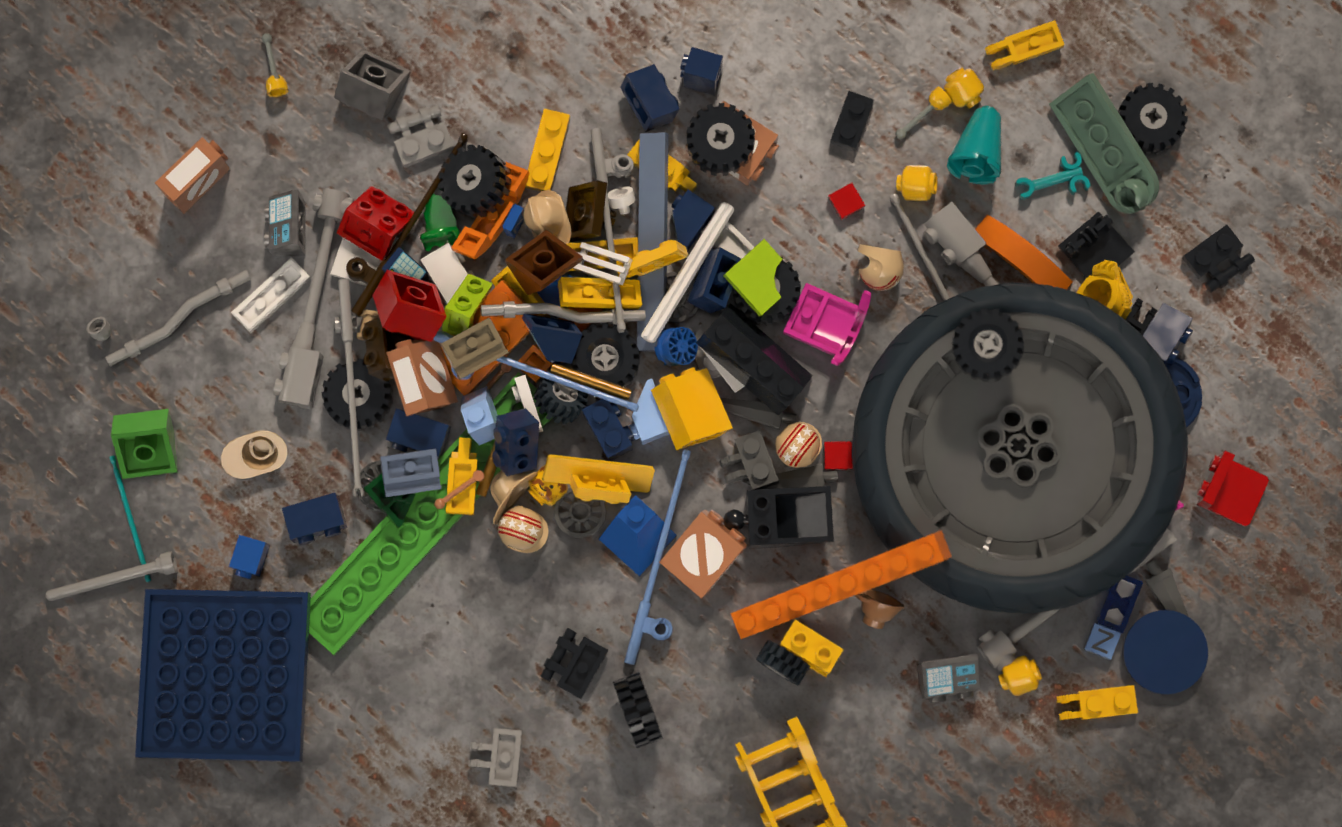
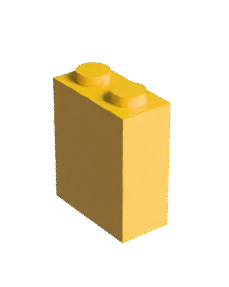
(691, 408)

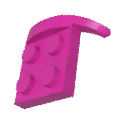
(827, 321)

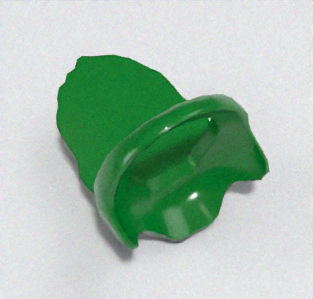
(440, 224)

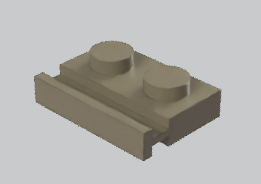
(474, 348)

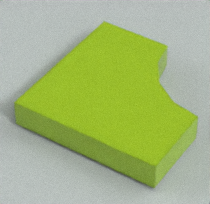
(755, 277)

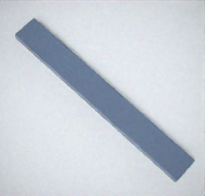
(652, 222)

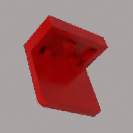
(1232, 489)

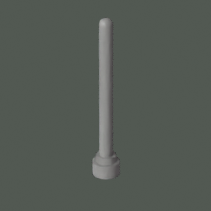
(164, 564)

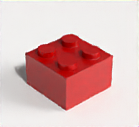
(409, 306)

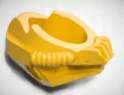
(1113, 288)

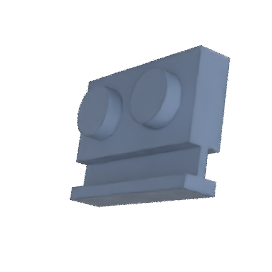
(410, 472)

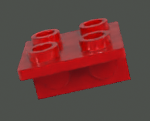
(374, 222)

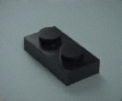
(852, 121)

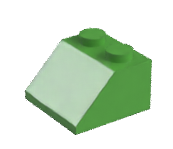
(144, 443)

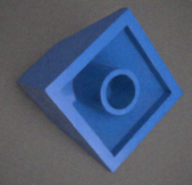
(635, 535)

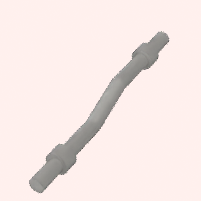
(510, 309)
(133, 348)

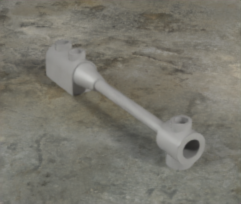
(959, 242)
(301, 362)
(999, 648)

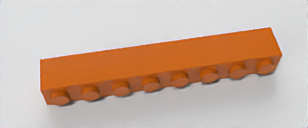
(841, 584)

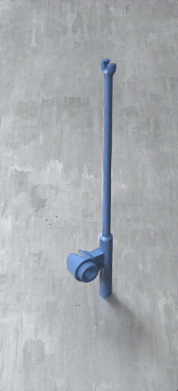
(442, 336)
(643, 623)

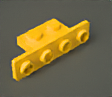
(599, 478)

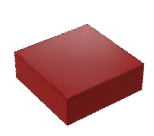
(846, 201)
(838, 455)

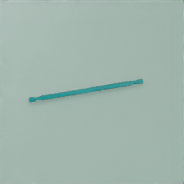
(129, 514)

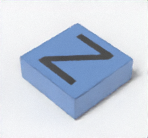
(1102, 641)

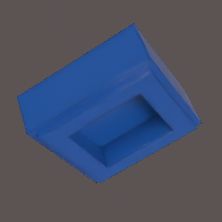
(513, 221)

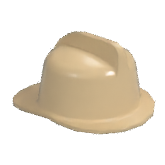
(548, 213)
(254, 454)
(508, 490)

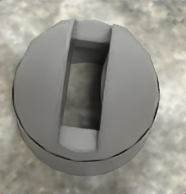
(99, 329)

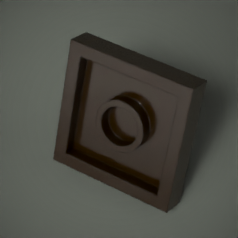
(586, 210)

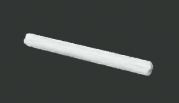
(687, 272)

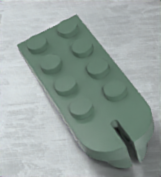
(1107, 145)

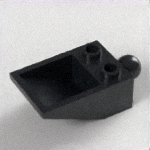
(791, 516)

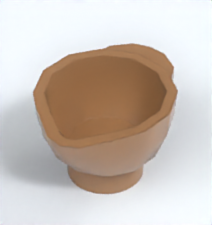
(878, 607)

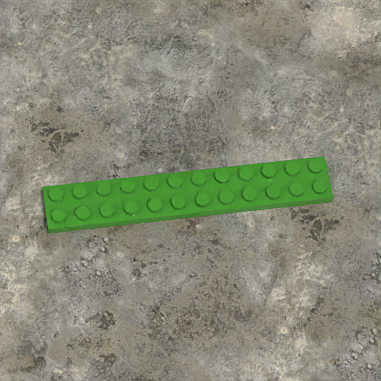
(394, 552)

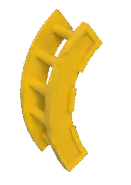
(807, 766)

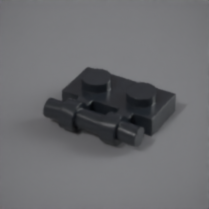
(1212, 252)
(582, 666)

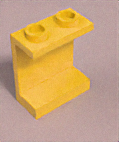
(811, 648)

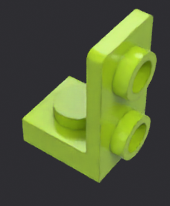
(464, 304)

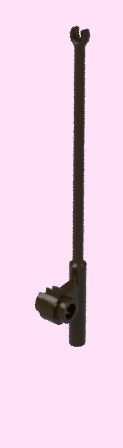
(373, 277)

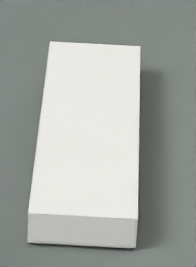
(271, 295)

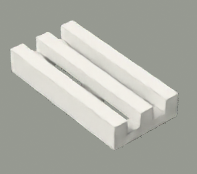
(608, 254)

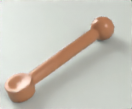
(504, 369)
(477, 476)

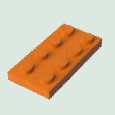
(510, 330)

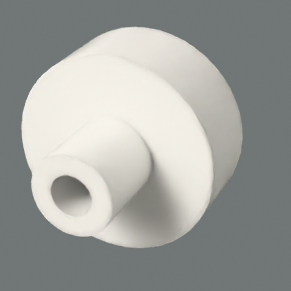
(621, 199)

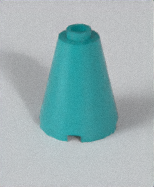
(978, 148)

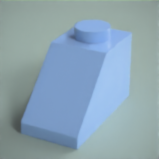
(479, 415)
(648, 421)

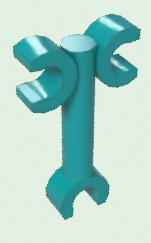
(1072, 172)

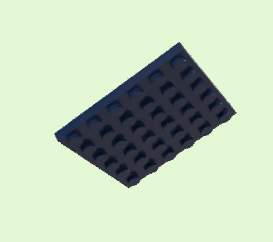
(223, 675)

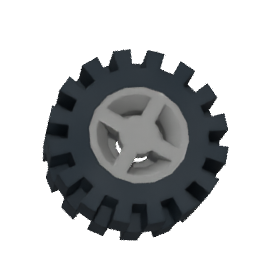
(559, 401)
(783, 662)

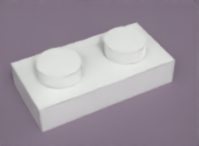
(523, 394)

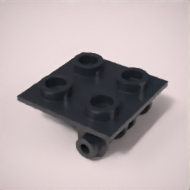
(1095, 243)

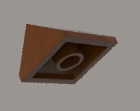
(542, 262)

